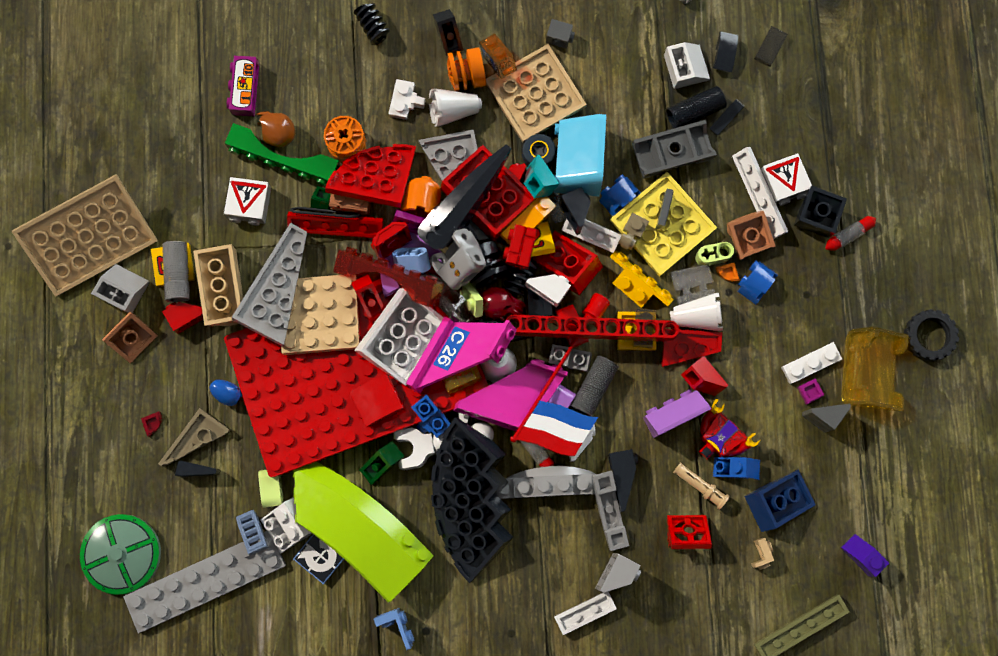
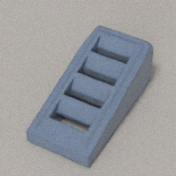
(248, 521)

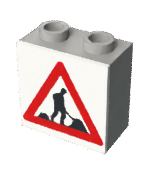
(786, 179)
(247, 201)

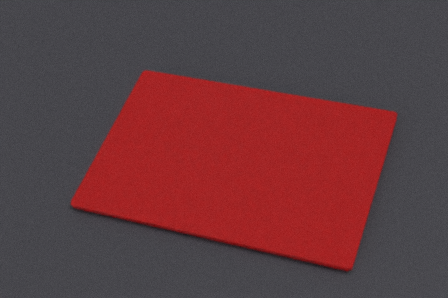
(304, 400)

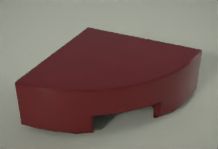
(152, 423)

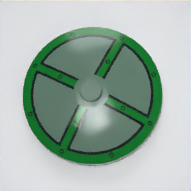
(120, 554)

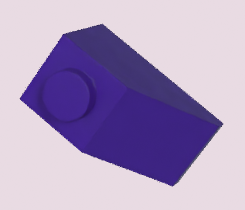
(865, 556)

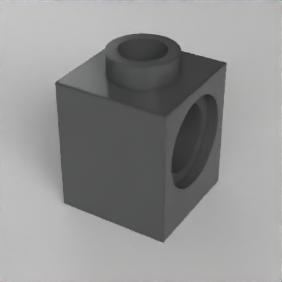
(560, 34)

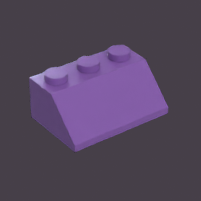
(675, 412)

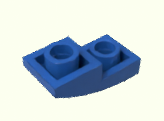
(431, 416)

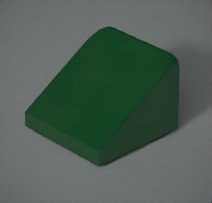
(320, 199)

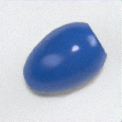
(225, 392)

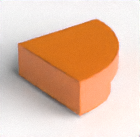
(728, 272)

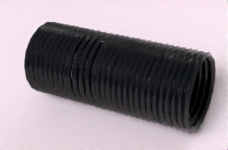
(699, 107)

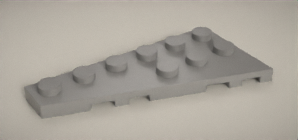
(447, 154)
(271, 296)

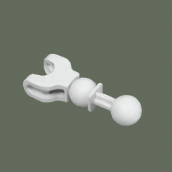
(427, 444)

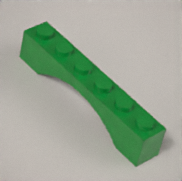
(317, 167)

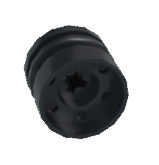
(494, 268)

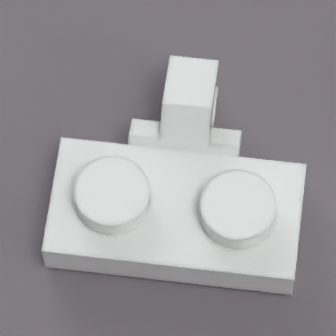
(404, 100)

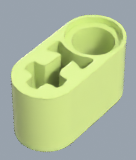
(714, 259)
(270, 489)

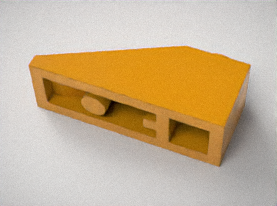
(532, 215)

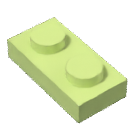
(473, 300)

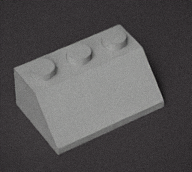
(618, 573)

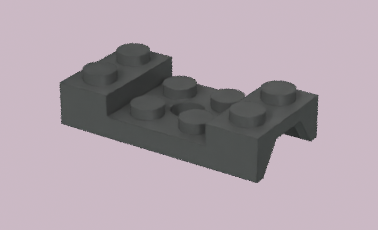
(655, 154)

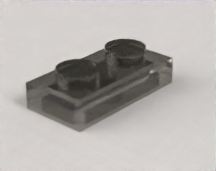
(645, 314)

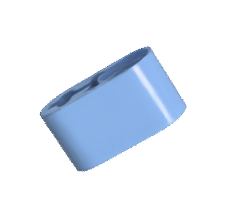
(412, 258)

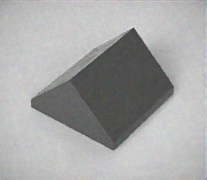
(826, 417)

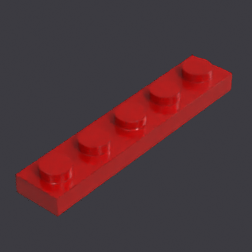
(336, 225)

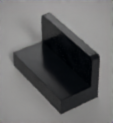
(538, 305)

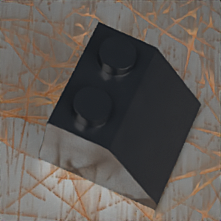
(820, 212)

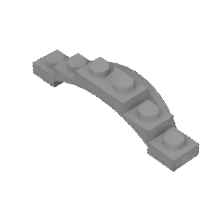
(549, 482)

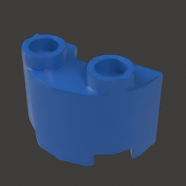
(618, 195)
(757, 282)

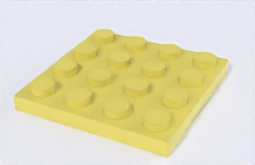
(683, 229)

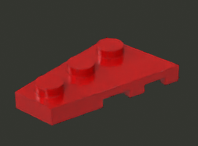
(690, 345)

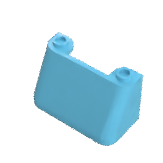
(580, 154)

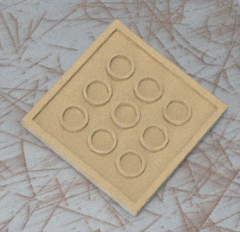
(536, 93)
(323, 316)

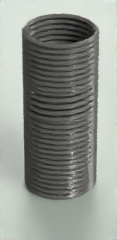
(596, 380)

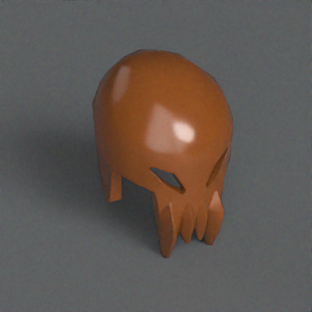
(276, 128)

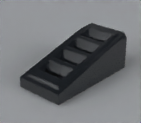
(188, 469)

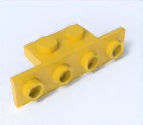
(636, 284)

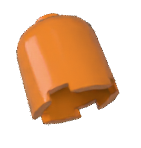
(421, 196)

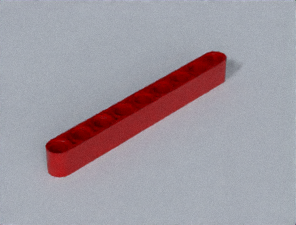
(600, 324)

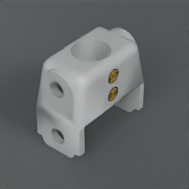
(461, 260)

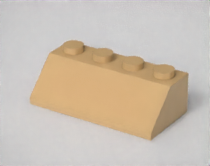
(218, 284)

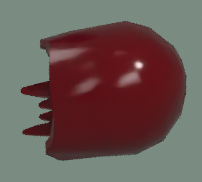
(496, 299)

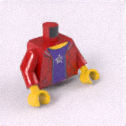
(722, 435)

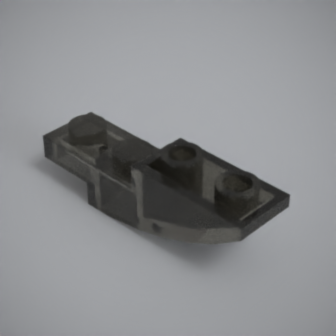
(452, 303)

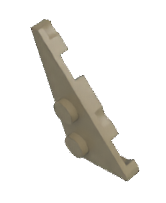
(198, 433)

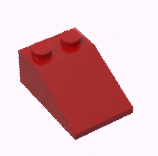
(570, 261)

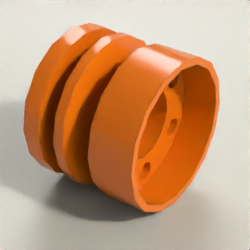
(466, 69)
(344, 148)

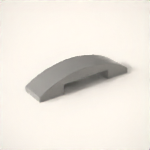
(609, 510)

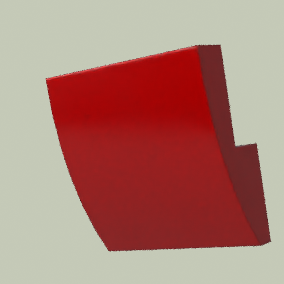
(377, 400)

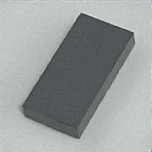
(664, 210)

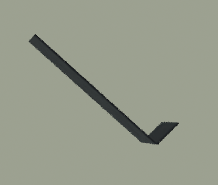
(726, 117)

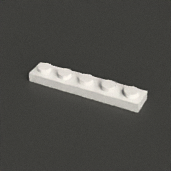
(759, 190)

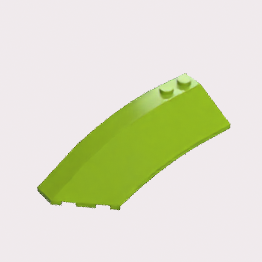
(358, 529)

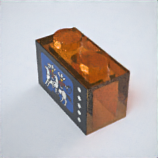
(498, 56)

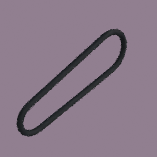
(349, 214)

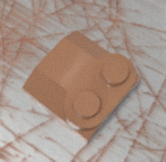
(750, 234)

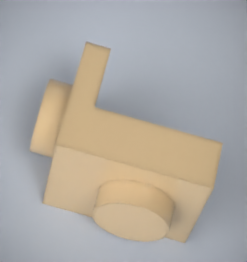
(764, 548)

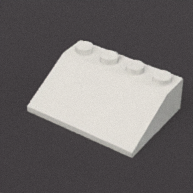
(399, 336)

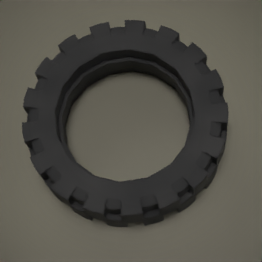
(950, 332)

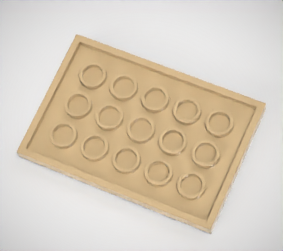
(85, 235)

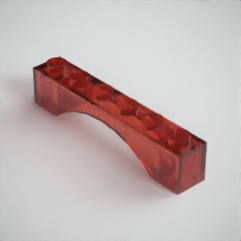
(419, 288)

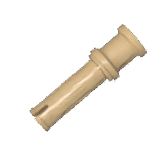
(709, 491)

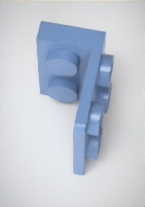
(388, 619)

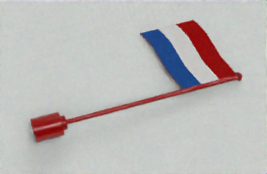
(555, 425)

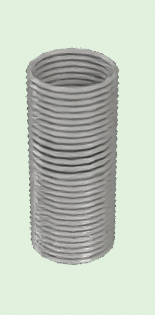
(175, 268)

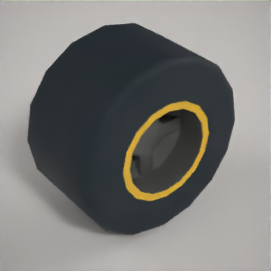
(539, 145)

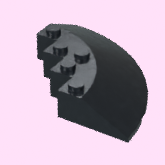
(468, 499)

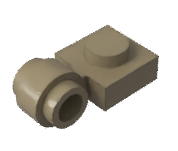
(635, 227)

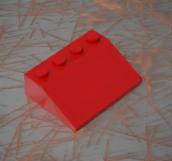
(502, 203)

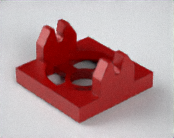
(689, 520)

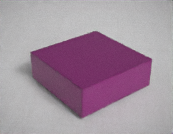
(810, 391)

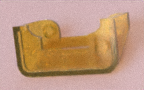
(871, 368)

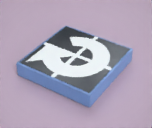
(318, 559)

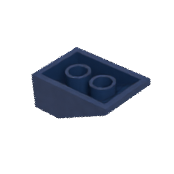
(779, 501)

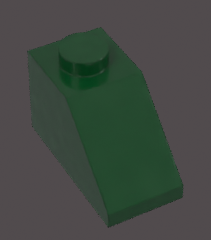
(381, 462)

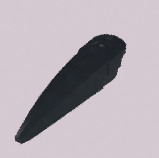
(462, 202)

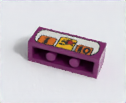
(243, 86)

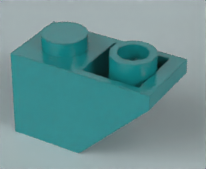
(540, 179)

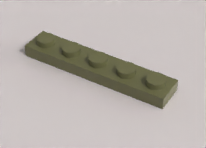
(802, 627)

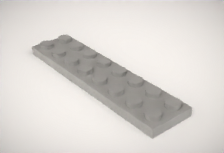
(201, 583)

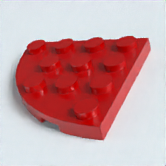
(374, 175)

